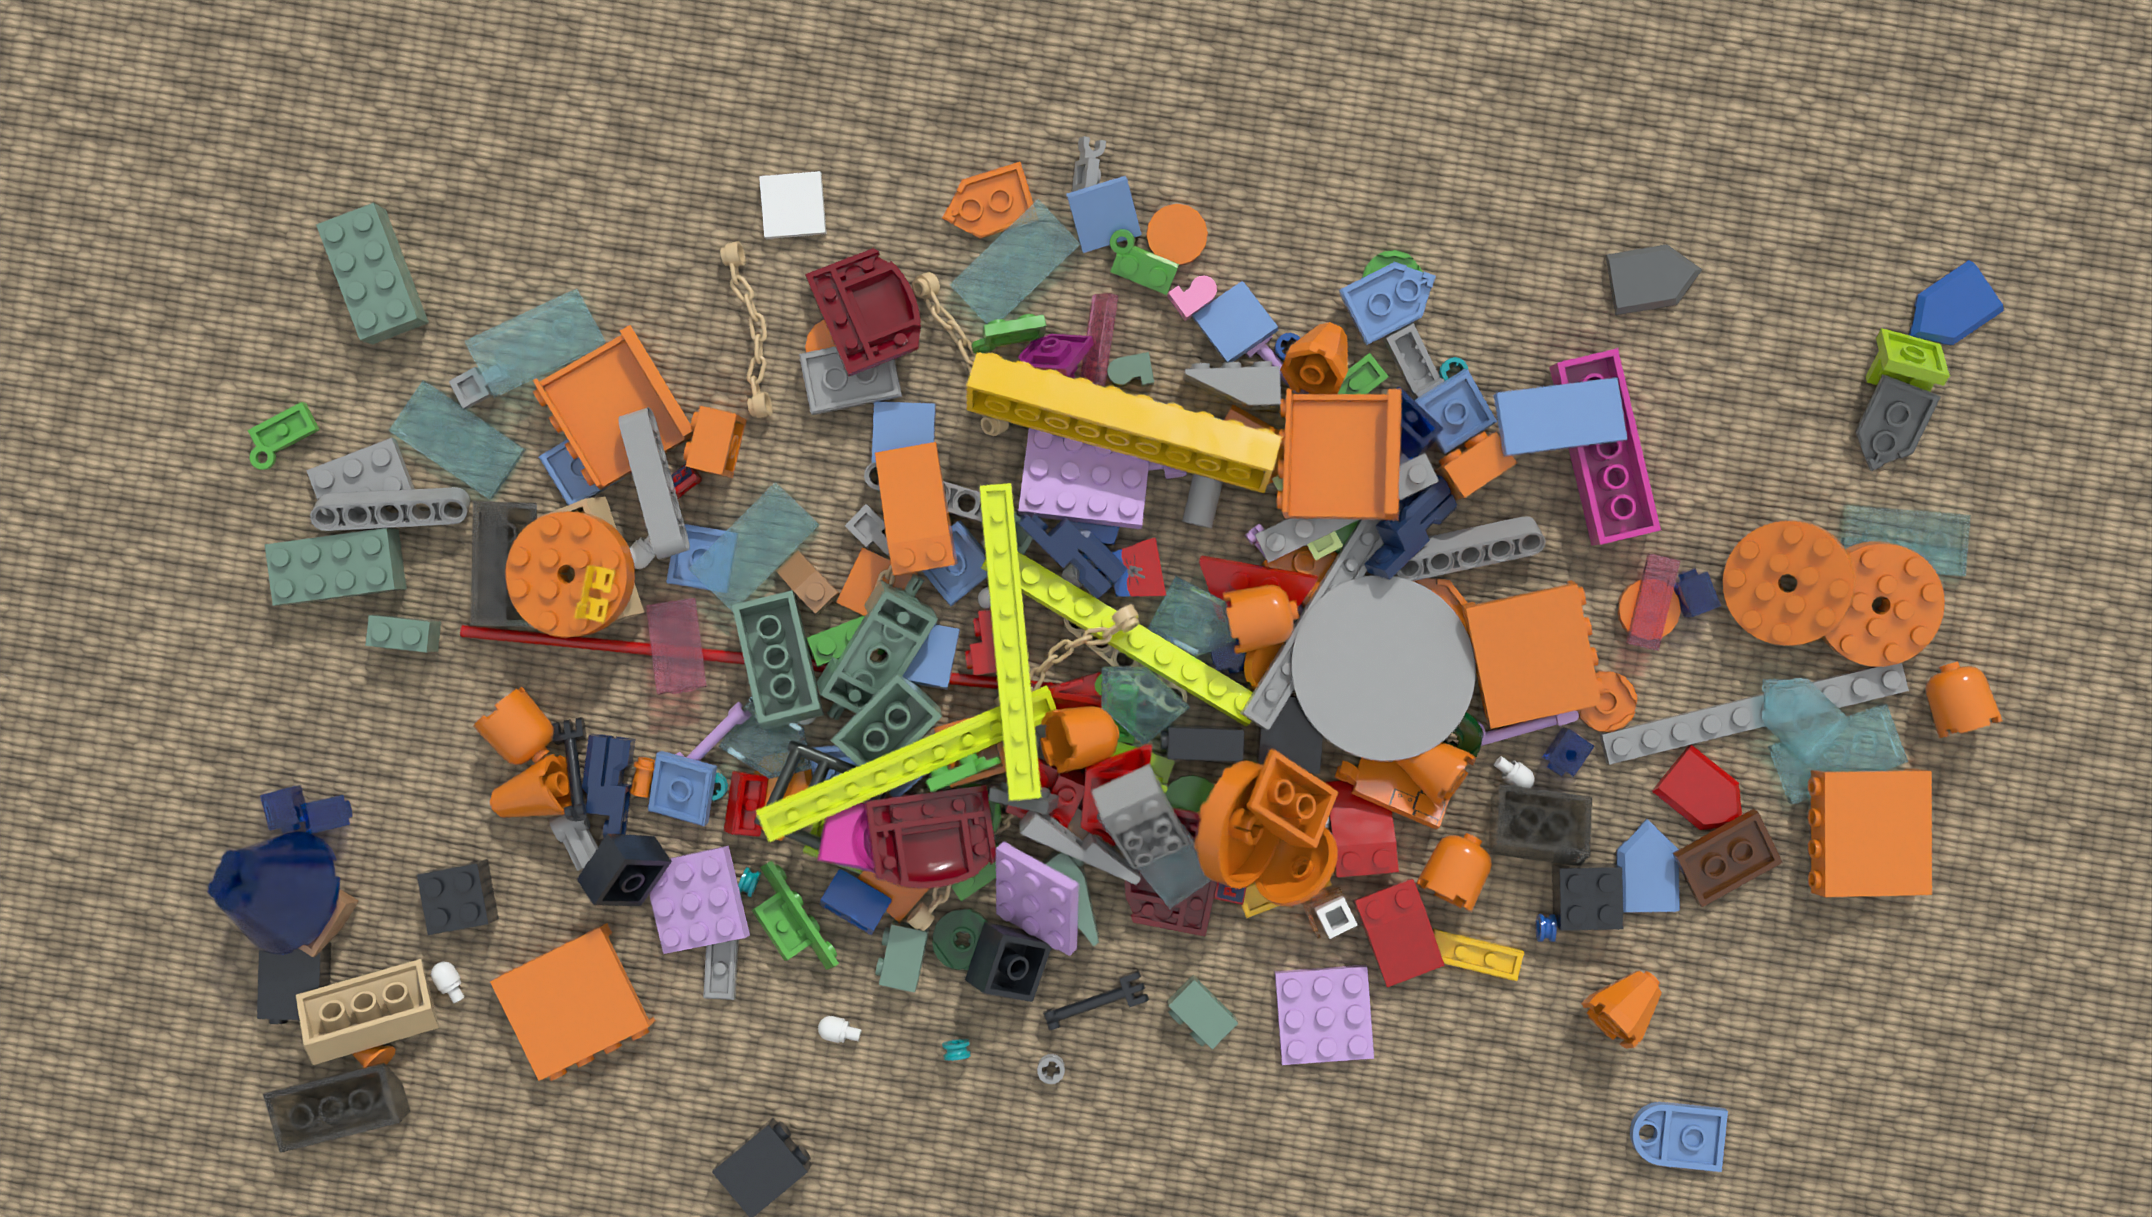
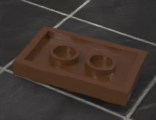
(1727, 857)

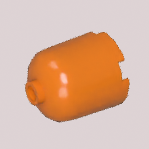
(1260, 617)
(1961, 700)
(517, 729)
(1078, 737)
(1457, 870)

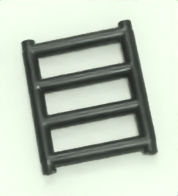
(825, 763)

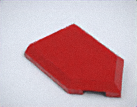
(1700, 791)

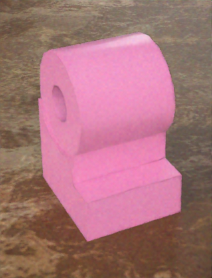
(1195, 298)

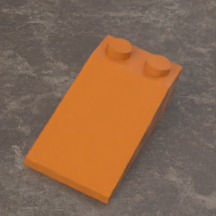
(915, 509)

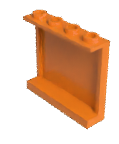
(599, 389)
(1340, 456)
(1533, 655)
(1870, 833)
(571, 1004)

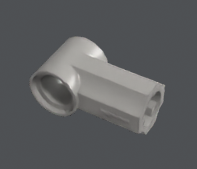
(575, 838)

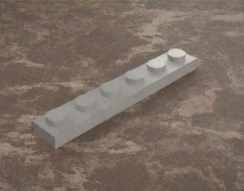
(1296, 533)

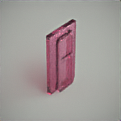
(676, 646)

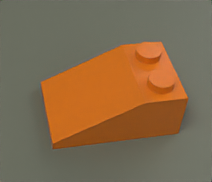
(1291, 801)

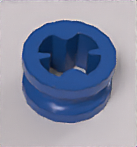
(1284, 338)
(1546, 928)

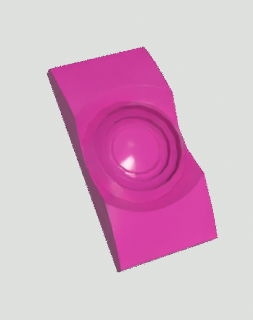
(847, 839)

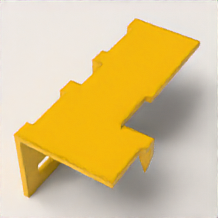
(595, 603)

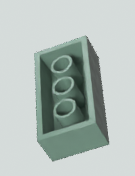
(372, 273)
(335, 566)
(777, 660)

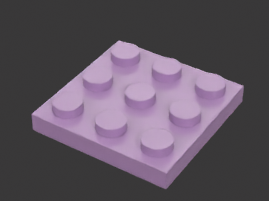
(1036, 898)
(698, 901)
(1324, 1014)

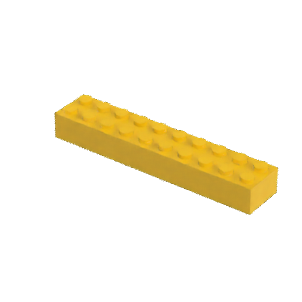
(1122, 422)

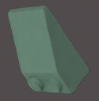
(1074, 869)

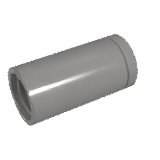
(1202, 501)

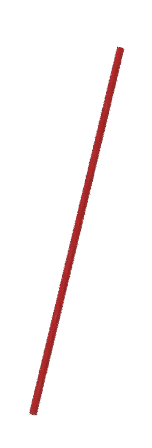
(645, 649)

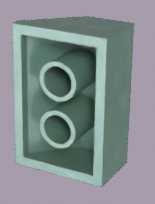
(888, 721)

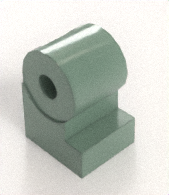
(1129, 368)

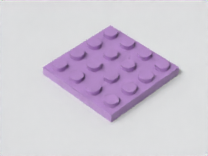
(1082, 482)

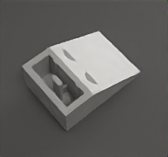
(1244, 387)
(1140, 817)

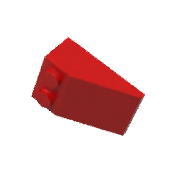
(1362, 834)
(1399, 932)

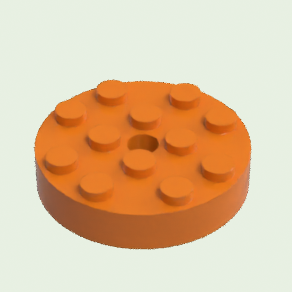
(552, 547)
(1822, 576)
(1909, 607)
(1231, 839)

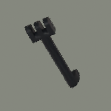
(569, 738)
(1054, 1016)

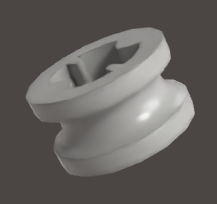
(1044, 1062)

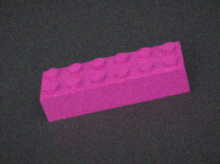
(1613, 474)

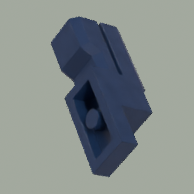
(1408, 534)
(1063, 546)
(604, 777)

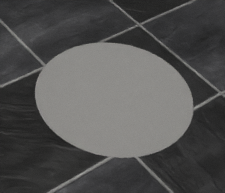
(1383, 668)

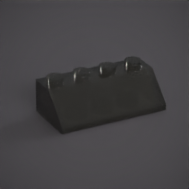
(493, 534)
(336, 1106)

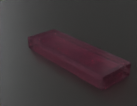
(1101, 329)
(1653, 602)

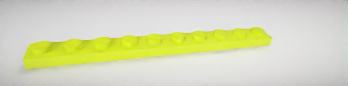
(1010, 642)
(1137, 643)
(892, 770)

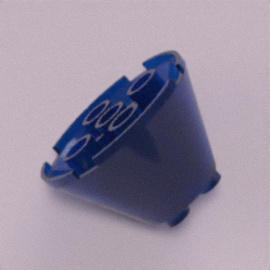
(278, 890)

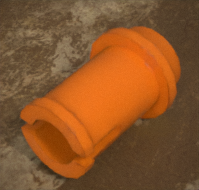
(642, 777)

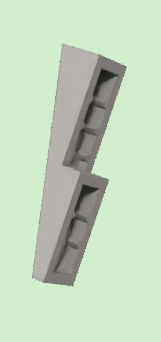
(1412, 360)
(1090, 850)

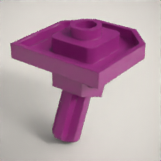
(1057, 353)

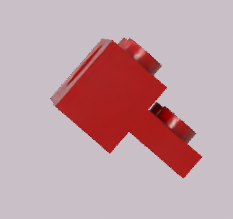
(982, 654)
(1066, 784)

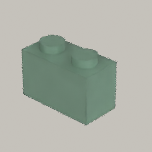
(403, 633)
(902, 957)
(1201, 1012)

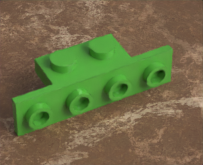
(787, 921)

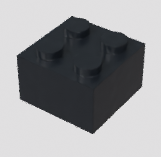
(623, 870)
(1588, 896)
(457, 897)
(1007, 962)

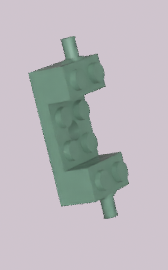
(892, 622)

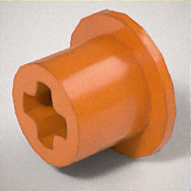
(375, 1055)

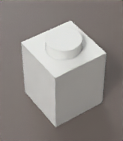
(1335, 916)

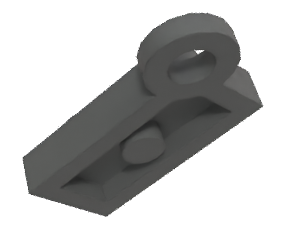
(1045, 804)

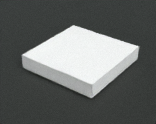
(792, 205)

